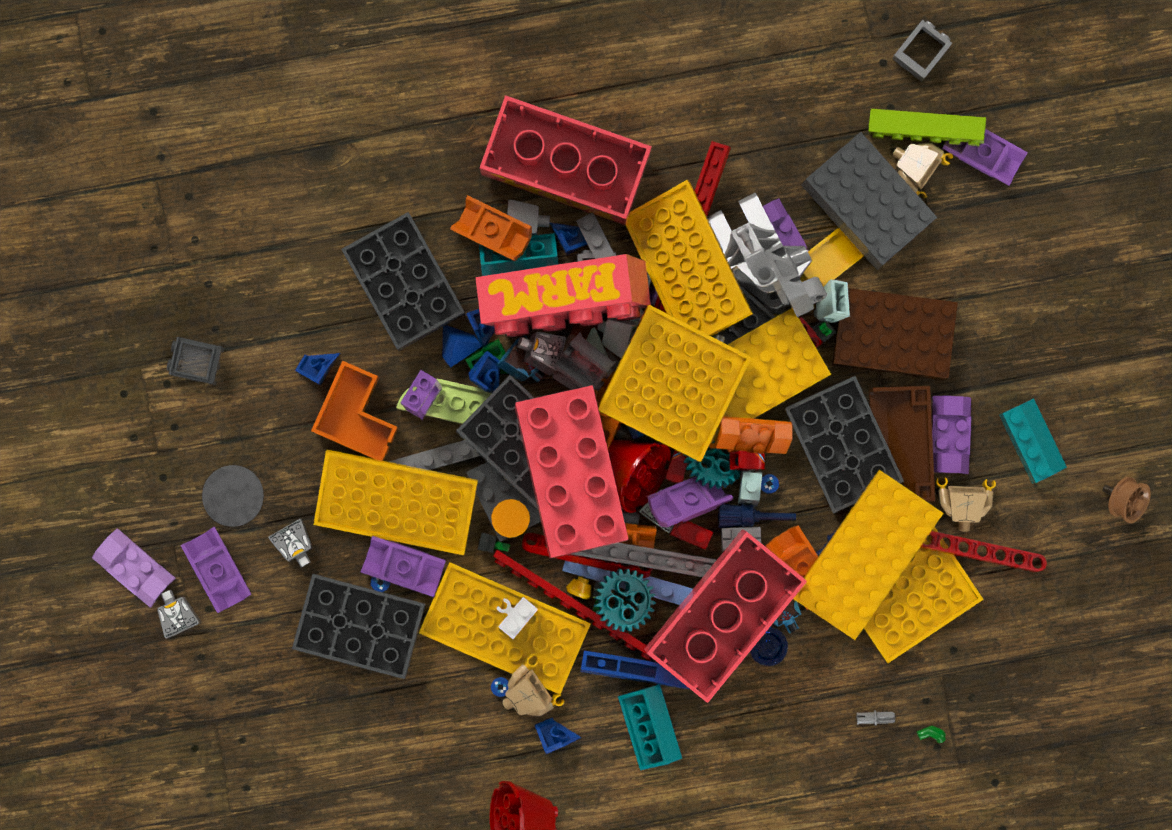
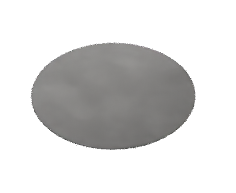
(232, 495)

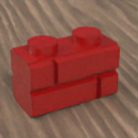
(692, 534)

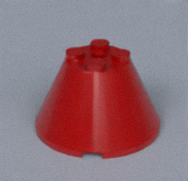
(637, 470)
(520, 809)

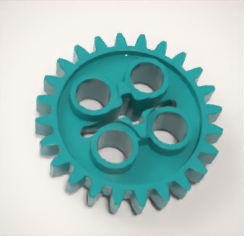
(713, 473)
(615, 614)

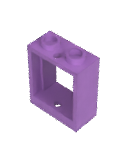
(420, 401)

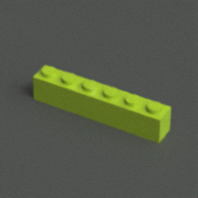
(927, 126)

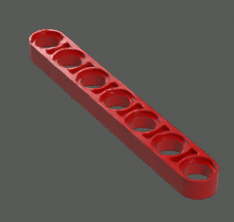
(539, 548)
(990, 548)

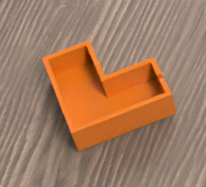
(344, 418)

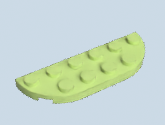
(454, 402)

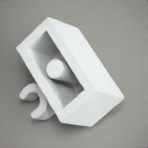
(516, 617)

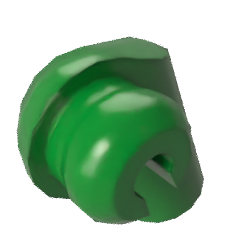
(932, 731)

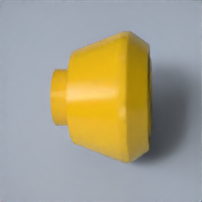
(579, 588)

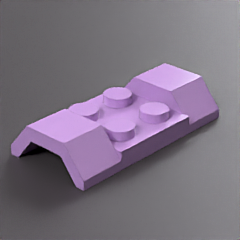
(133, 567)

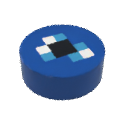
(769, 483)
(379, 584)
(499, 686)

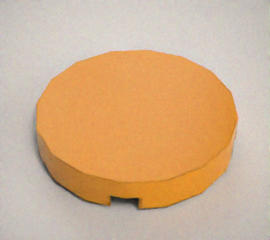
(510, 518)

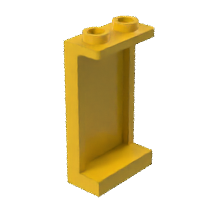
(831, 257)

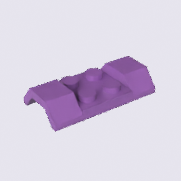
(994, 157)
(783, 224)
(951, 433)
(685, 501)
(403, 566)
(216, 570)

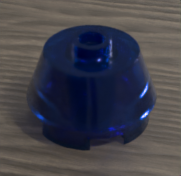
(770, 648)

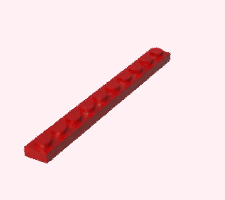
(708, 182)
(568, 601)

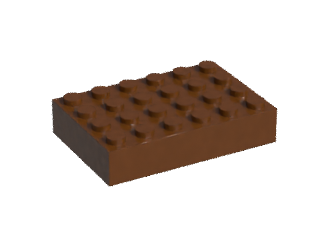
(896, 334)

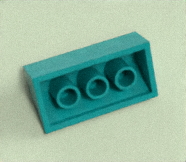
(539, 253)
(1033, 441)
(650, 727)

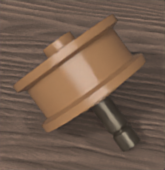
(1128, 499)

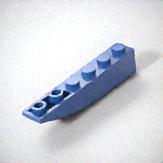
(628, 669)

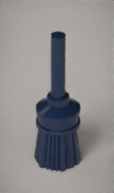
(746, 516)

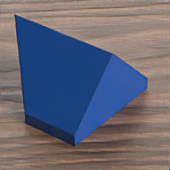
(569, 237)
(482, 331)
(457, 345)
(316, 366)
(486, 373)
(554, 735)

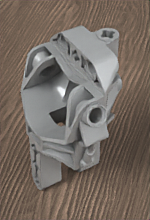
(764, 264)

